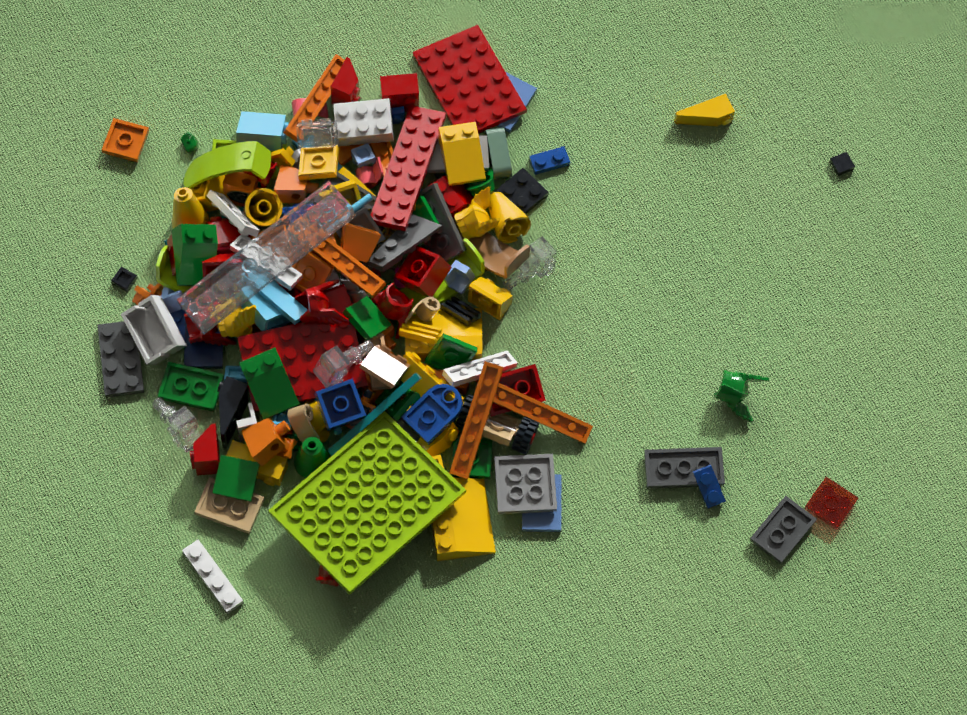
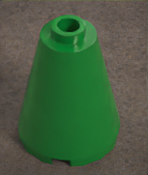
(310, 456)

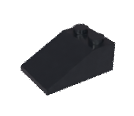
(232, 403)

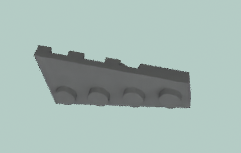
(403, 242)

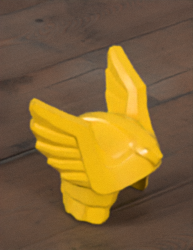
(475, 220)
(238, 322)

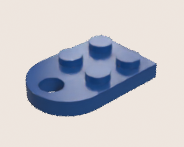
(433, 413)

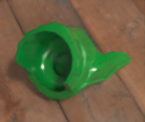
(735, 389)

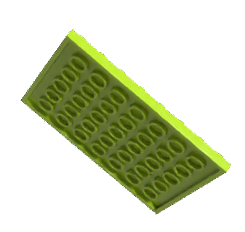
(367, 502)

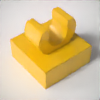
(283, 157)

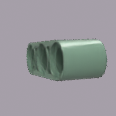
(498, 153)

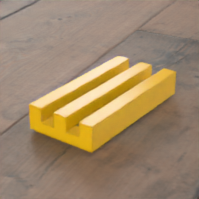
(420, 332)

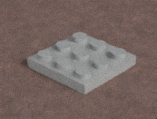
(525, 484)

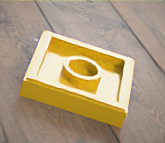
(318, 163)

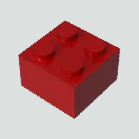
(400, 90)
(423, 271)

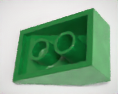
(191, 246)
(269, 383)

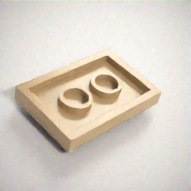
(227, 510)

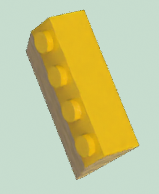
(450, 326)
(466, 525)

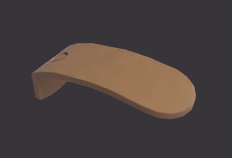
(498, 256)

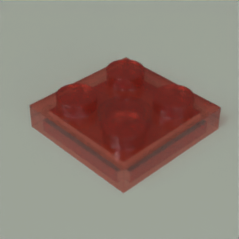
(831, 503)

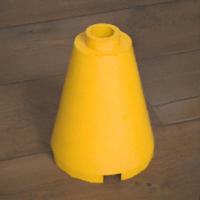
(263, 207)
(187, 208)
(512, 220)

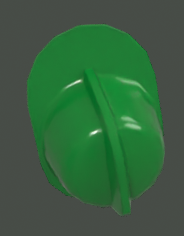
(476, 187)

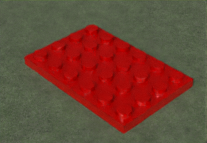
(469, 80)
(300, 350)

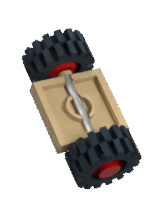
(504, 427)

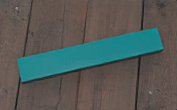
(376, 412)

